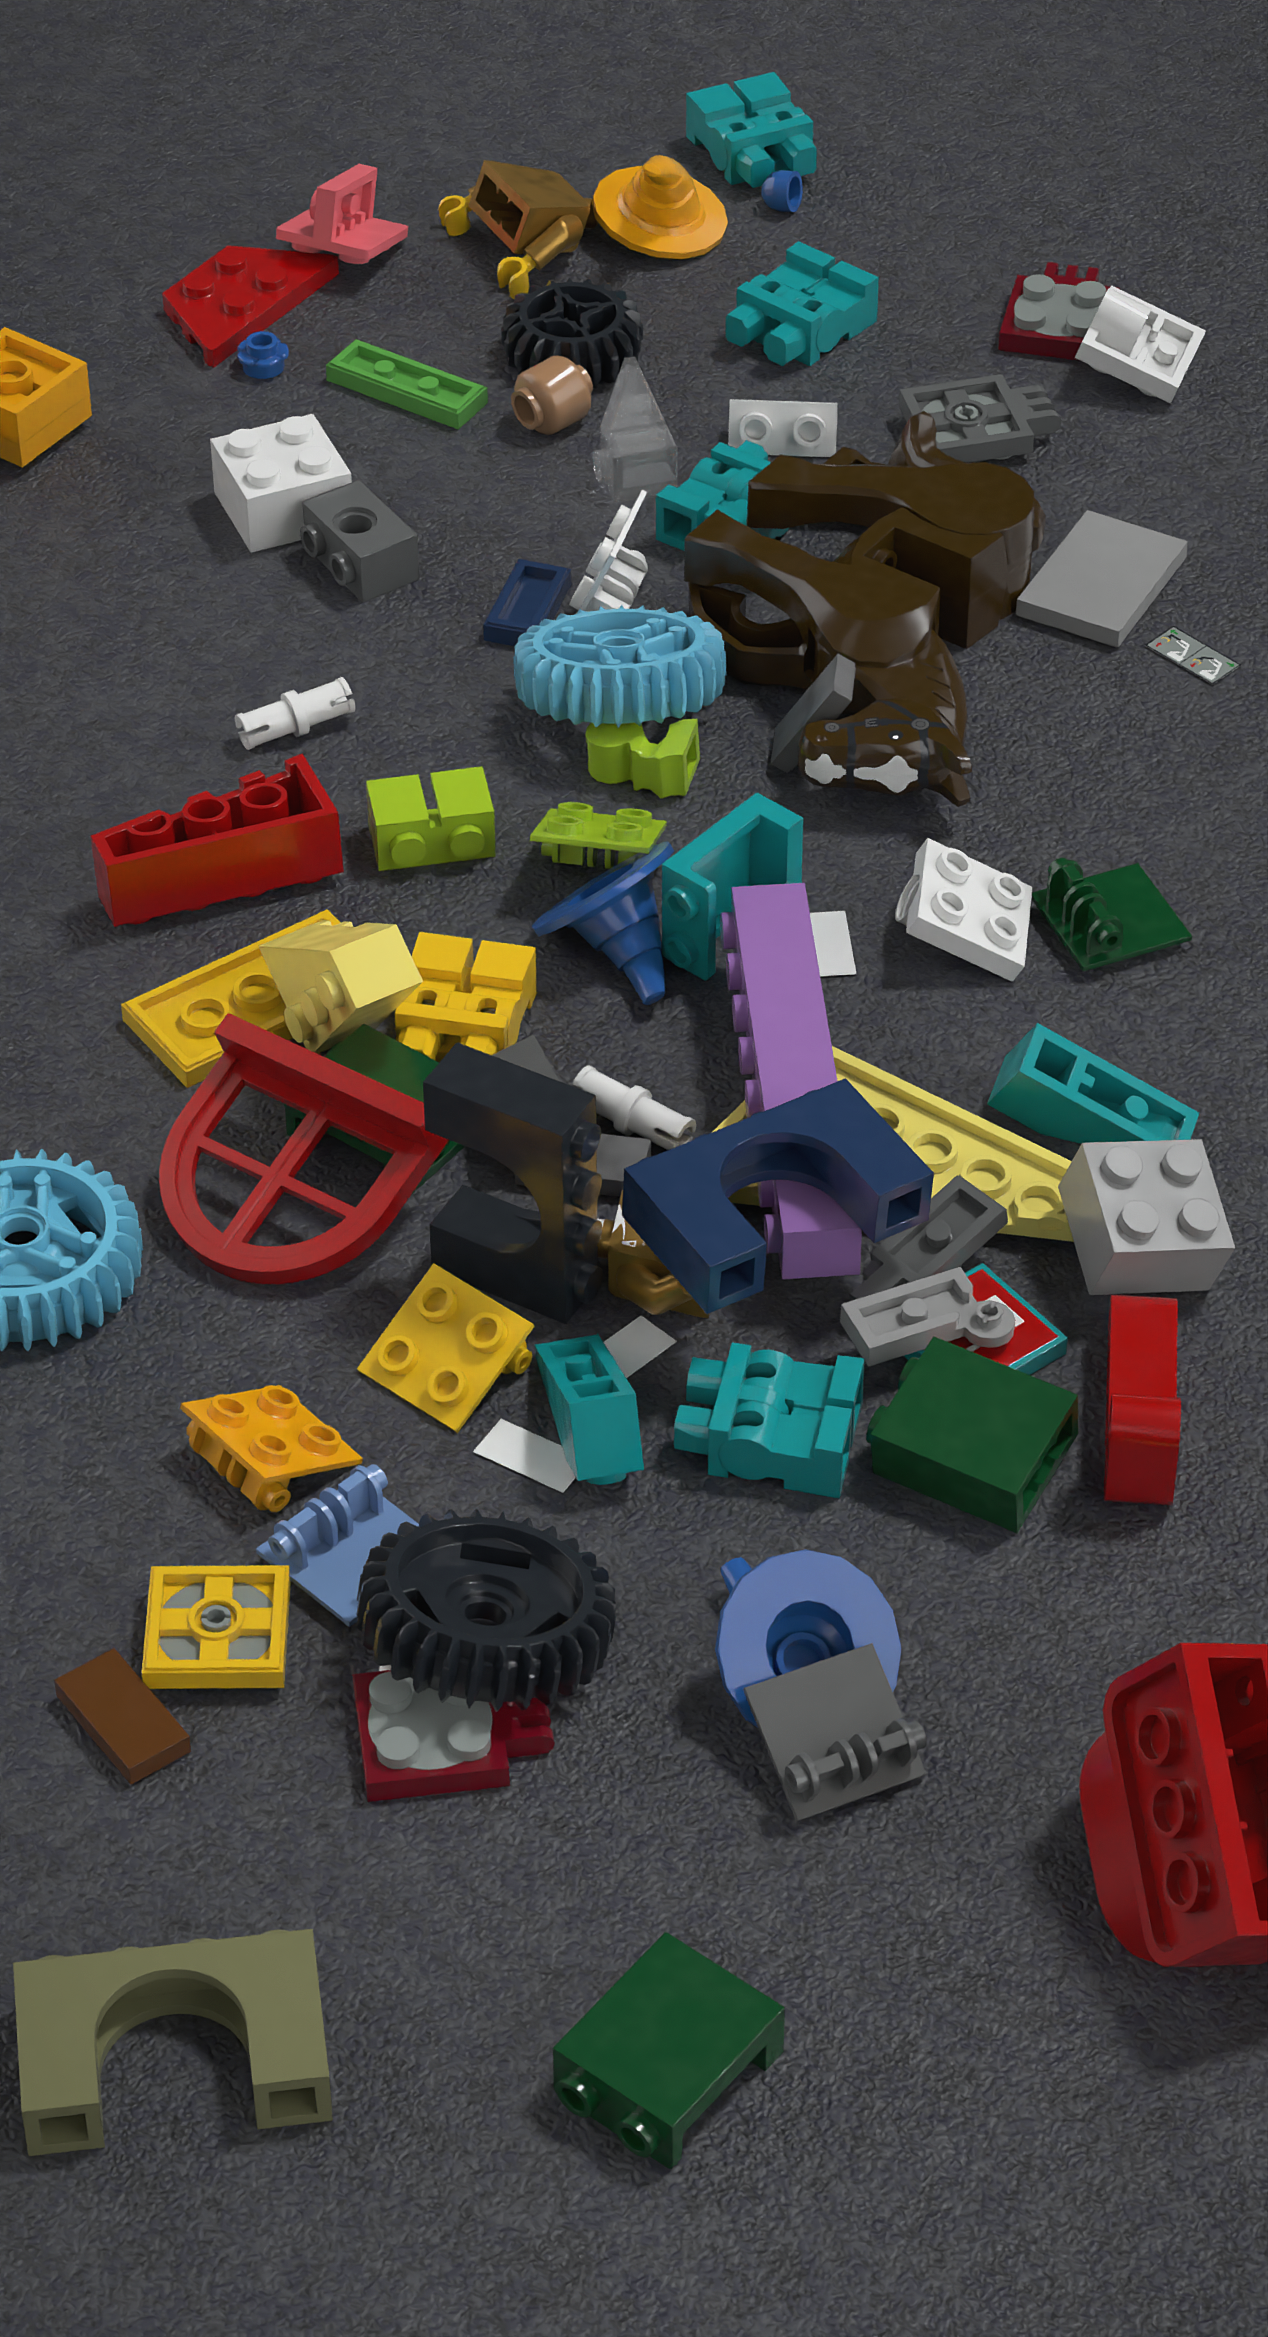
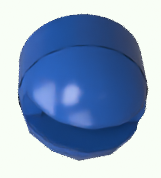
(783, 190)

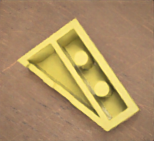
(339, 978)

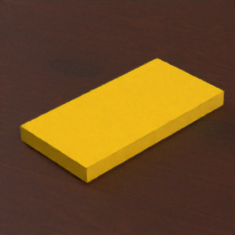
(184, 1013)

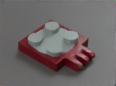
(1051, 312)
(432, 1747)

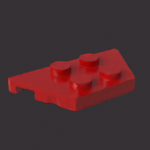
(243, 294)

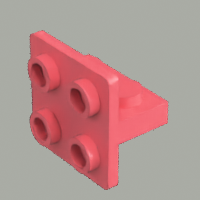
(343, 220)

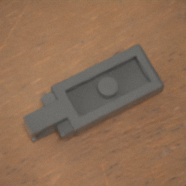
(957, 1227)

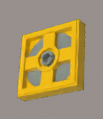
(216, 1627)

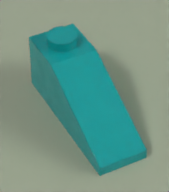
(1083, 1097)
(591, 1409)

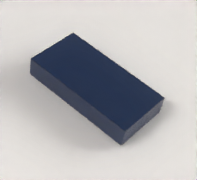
(527, 598)

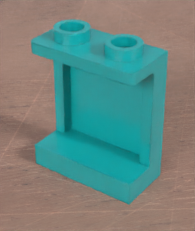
(745, 848)

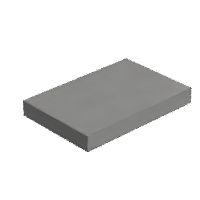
(1101, 578)

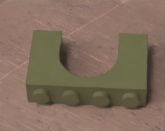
(82, 2004)

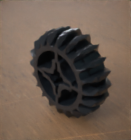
(574, 322)

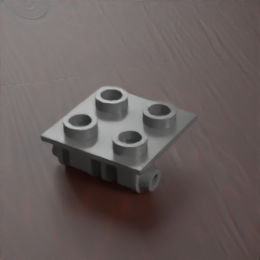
(836, 1732)

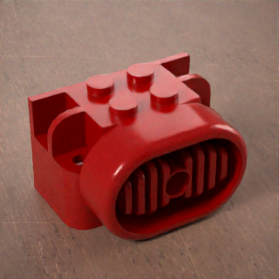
(1183, 1806)

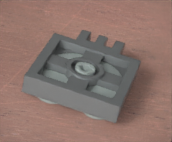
(983, 416)

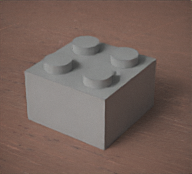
(1146, 1217)

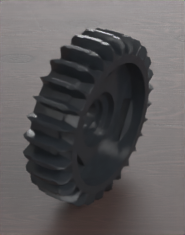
(441, 1574)

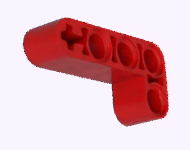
(1142, 1400)

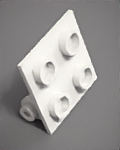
(614, 568)

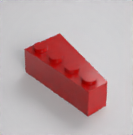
(220, 847)

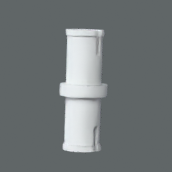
(295, 713)
(635, 1110)

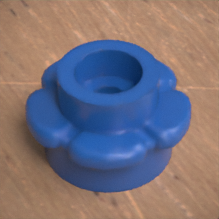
(262, 355)

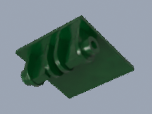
(1107, 913)

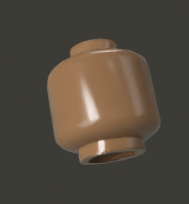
(552, 395)

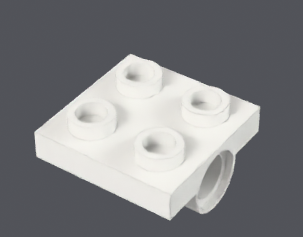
(1140, 344)
(967, 909)

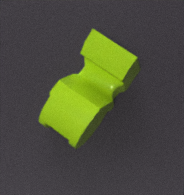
(626, 755)

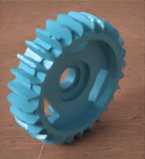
(619, 666)
(63, 1274)

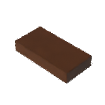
(122, 1716)

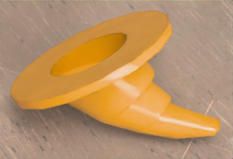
(660, 210)

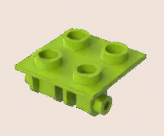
(575, 826)

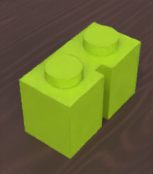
(412, 836)

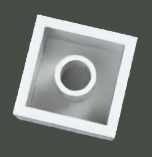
(268, 474)

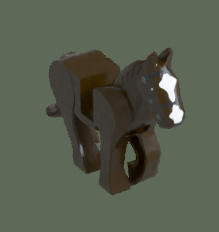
(936, 564)

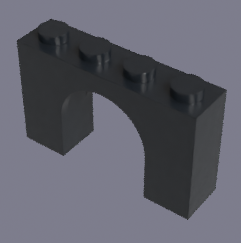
(551, 1143)

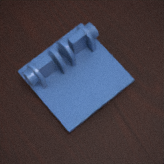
(333, 1539)

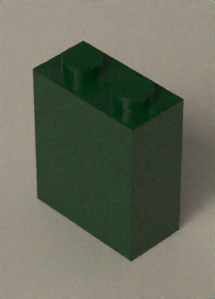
(973, 1433)

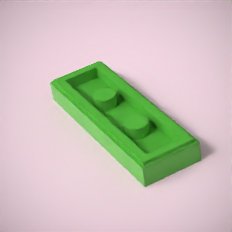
(407, 384)

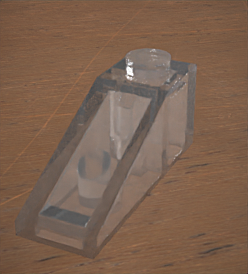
(634, 440)

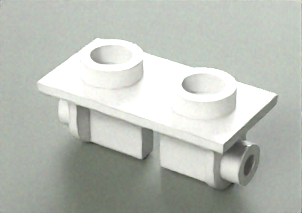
(785, 426)

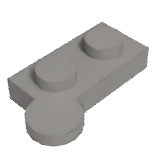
(912, 1313)

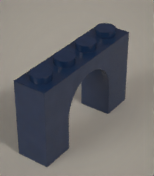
(818, 1139)

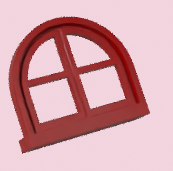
(329, 1097)

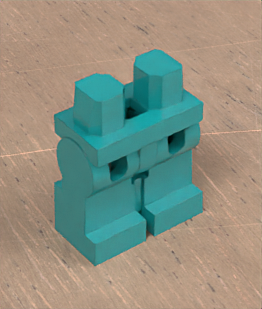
(751, 129)
(803, 306)
(713, 485)
(773, 1417)

